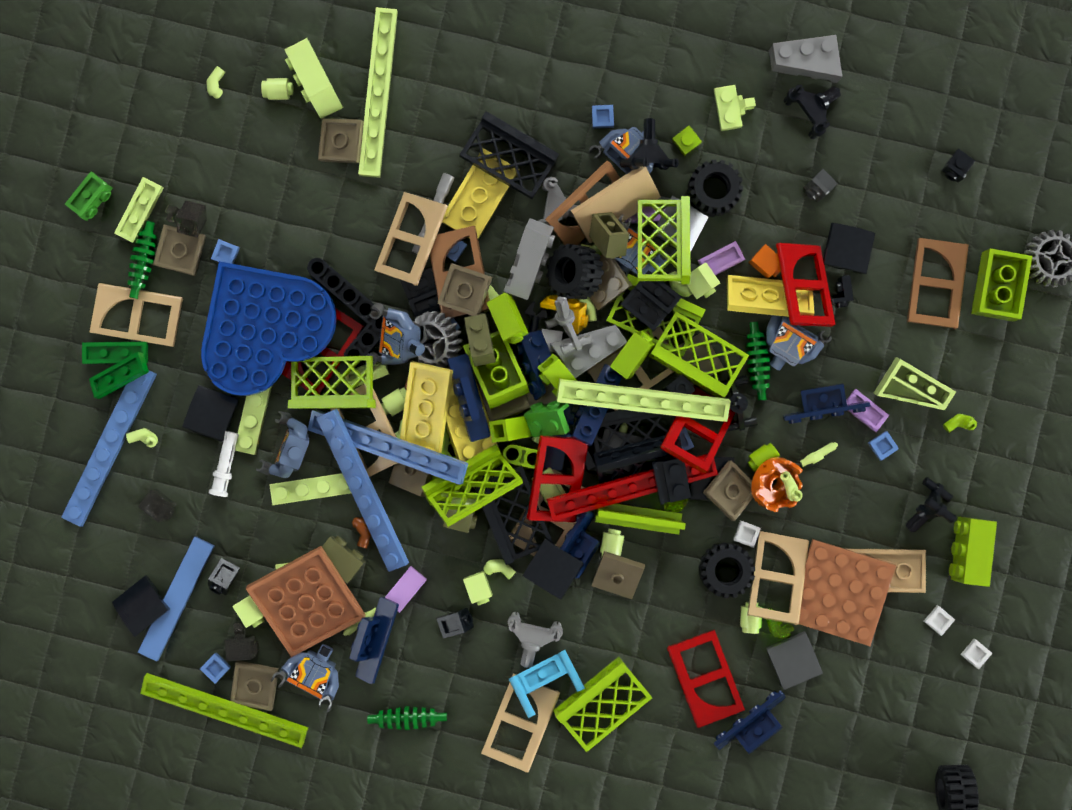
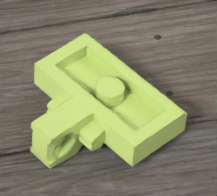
(731, 107)

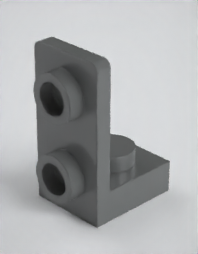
(820, 186)

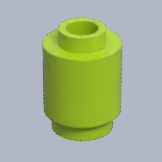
(761, 455)

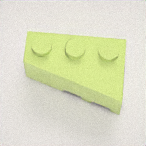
(312, 78)
(913, 386)

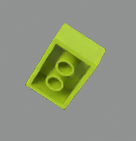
(1001, 285)
(502, 379)
(973, 551)

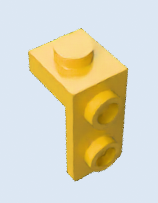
(579, 309)

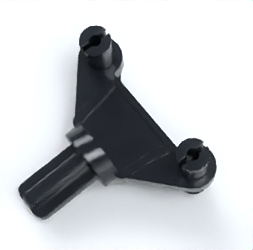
(814, 106)
(649, 151)
(738, 405)
(932, 506)

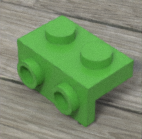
(89, 196)
(547, 419)

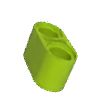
(522, 458)

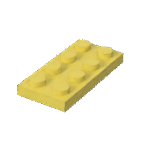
(477, 197)
(764, 296)
(426, 405)
(458, 434)

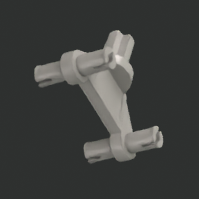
(554, 199)
(564, 318)
(532, 637)

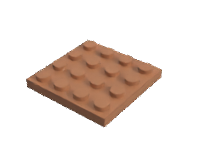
(844, 592)
(305, 601)

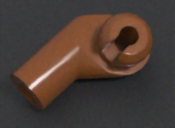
(363, 530)

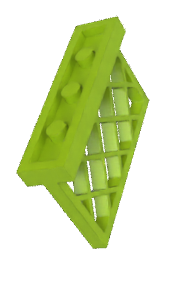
(682, 240)
(683, 307)
(691, 372)
(332, 401)
(478, 466)
(640, 518)
(594, 688)

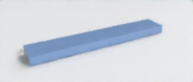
(176, 598)

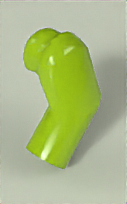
(962, 421)

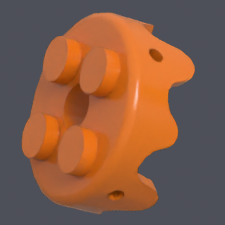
(761, 487)

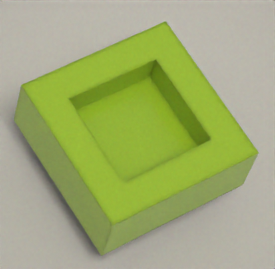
(686, 140)

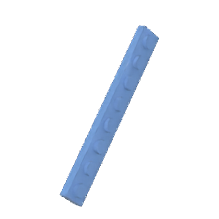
(107, 449)
(399, 450)
(362, 490)

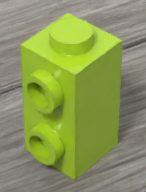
(507, 318)
(633, 354)
(552, 370)
(509, 429)

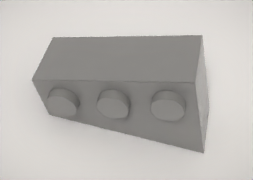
(808, 57)
(529, 258)
(604, 343)

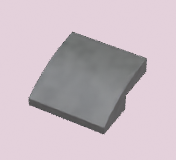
(697, 222)

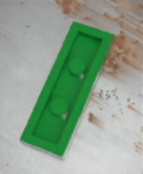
(111, 351)
(118, 375)

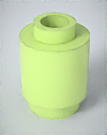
(277, 89)
(394, 402)
(612, 542)
(749, 623)

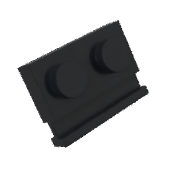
(671, 480)

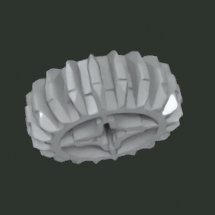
(1047, 274)
(438, 327)

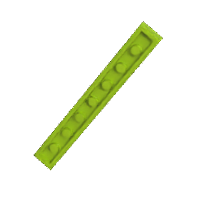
(223, 710)

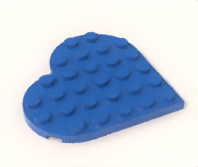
(261, 323)

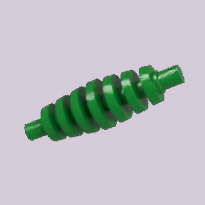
(141, 259)
(758, 361)
(406, 718)

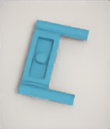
(541, 675)

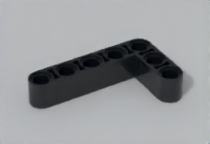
(355, 305)

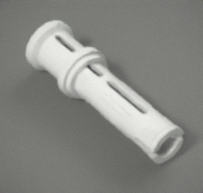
(222, 474)

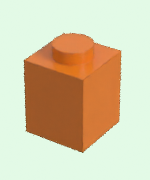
(766, 262)

